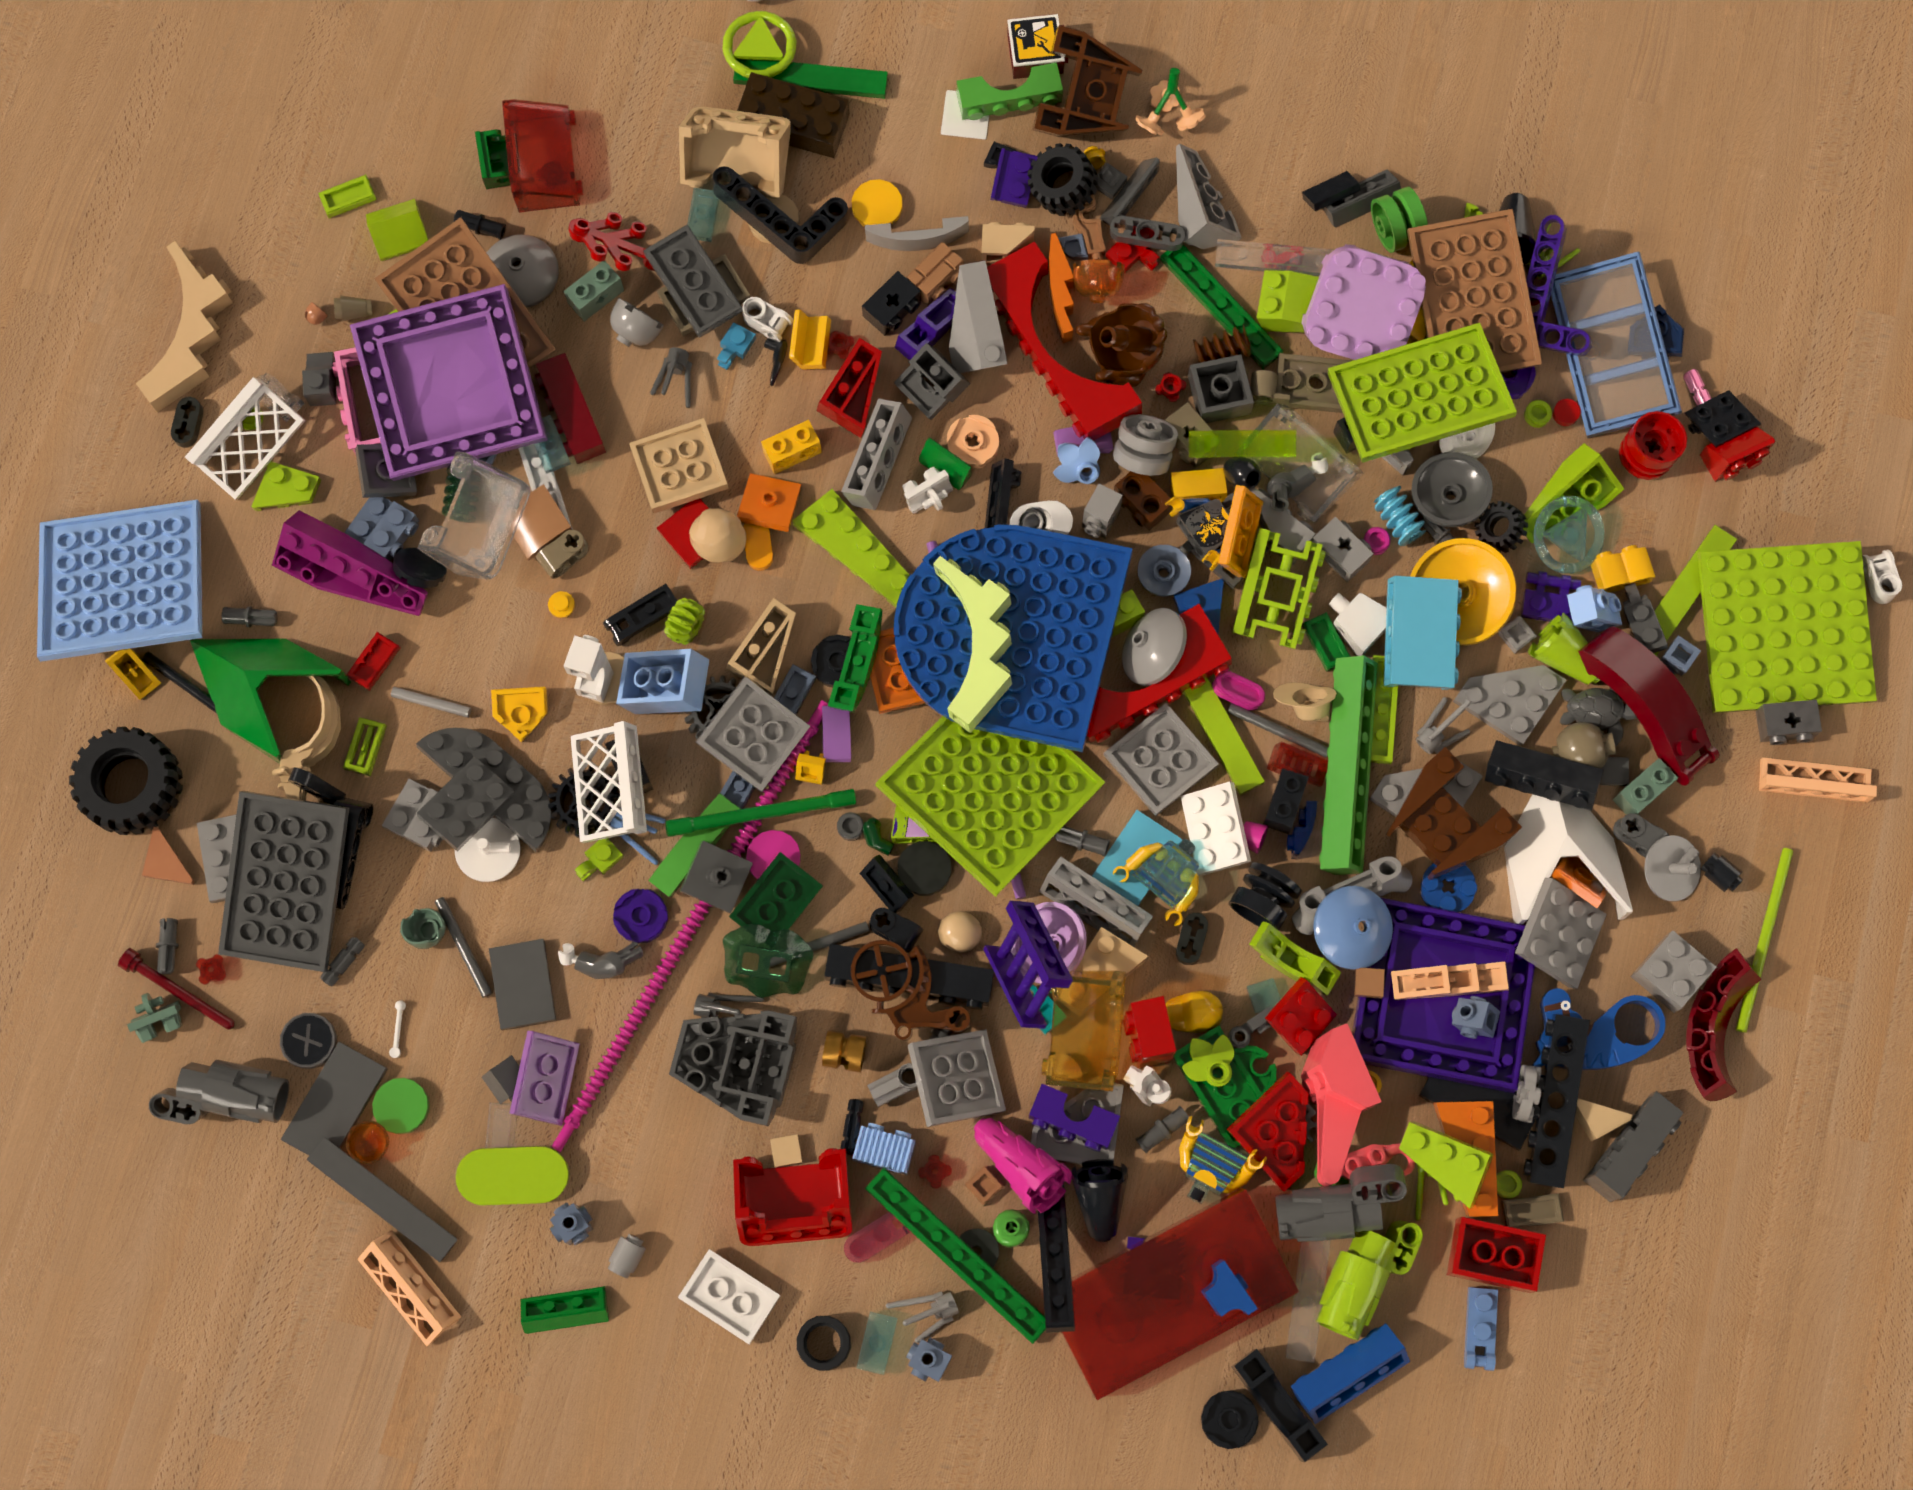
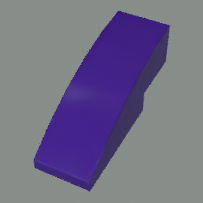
(929, 325)

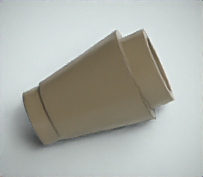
(351, 308)

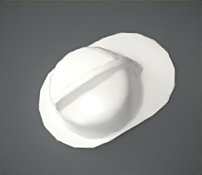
(1044, 515)

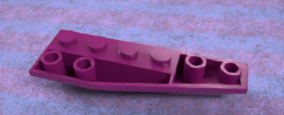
(342, 565)

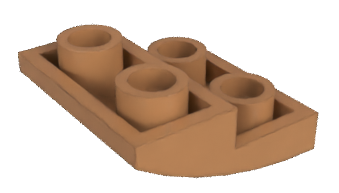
(540, 523)

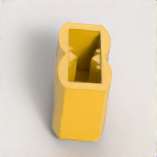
(1617, 570)

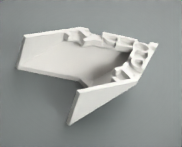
(1554, 832)

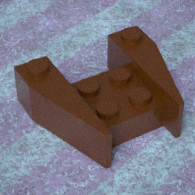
(1093, 89)
(1443, 826)

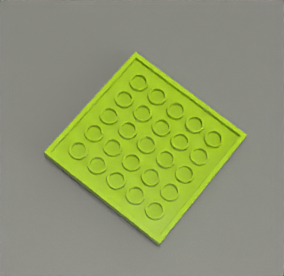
(1786, 625)
(988, 796)

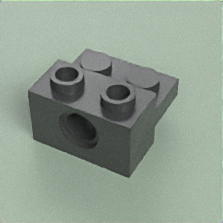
(947, 380)

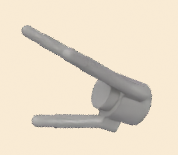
(1431, 738)
(943, 1307)

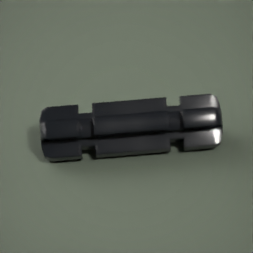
(852, 1125)

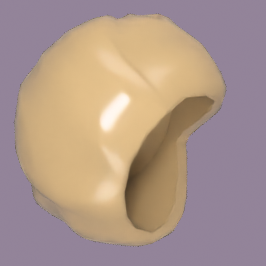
(717, 535)

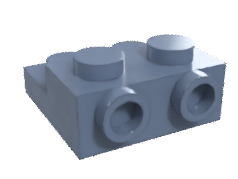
(383, 526)

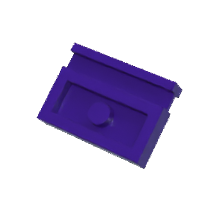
(1011, 178)

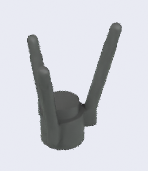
(675, 363)
(710, 1004)

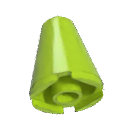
(1560, 647)

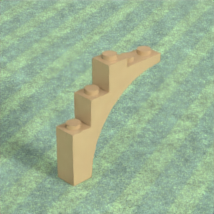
(182, 364)

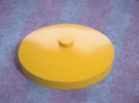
(1485, 584)

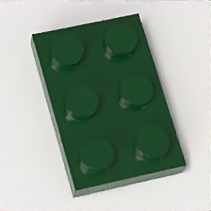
(777, 896)

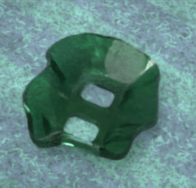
(766, 944)

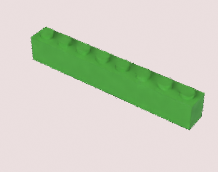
(1348, 766)

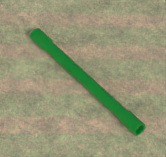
(691, 824)

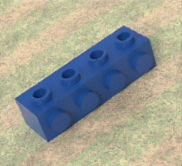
(1350, 1373)

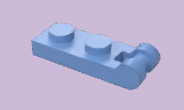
(1481, 1327)

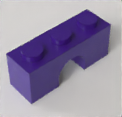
(1049, 1112)

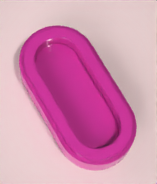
(1239, 690)

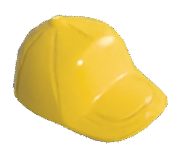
(1195, 1012)

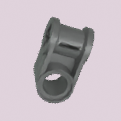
(1642, 835)

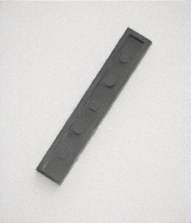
(382, 1199)

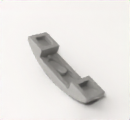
(917, 240)

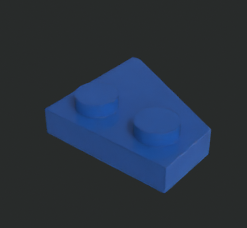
(1206, 595)

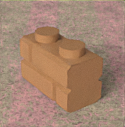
(936, 273)

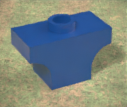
(1227, 1291)

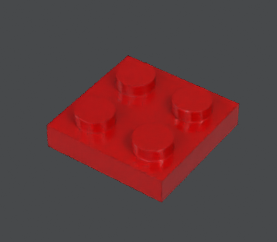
(1300, 1016)

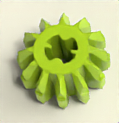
(684, 621)

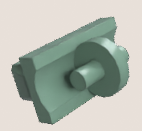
(143, 1024)

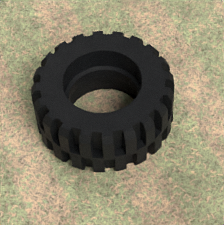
(102, 757)

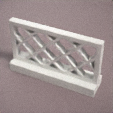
(228, 422)
(629, 777)

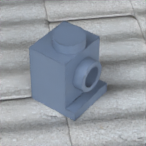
(1677, 659)

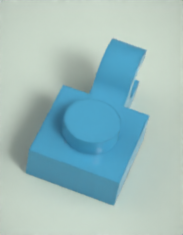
(735, 343)

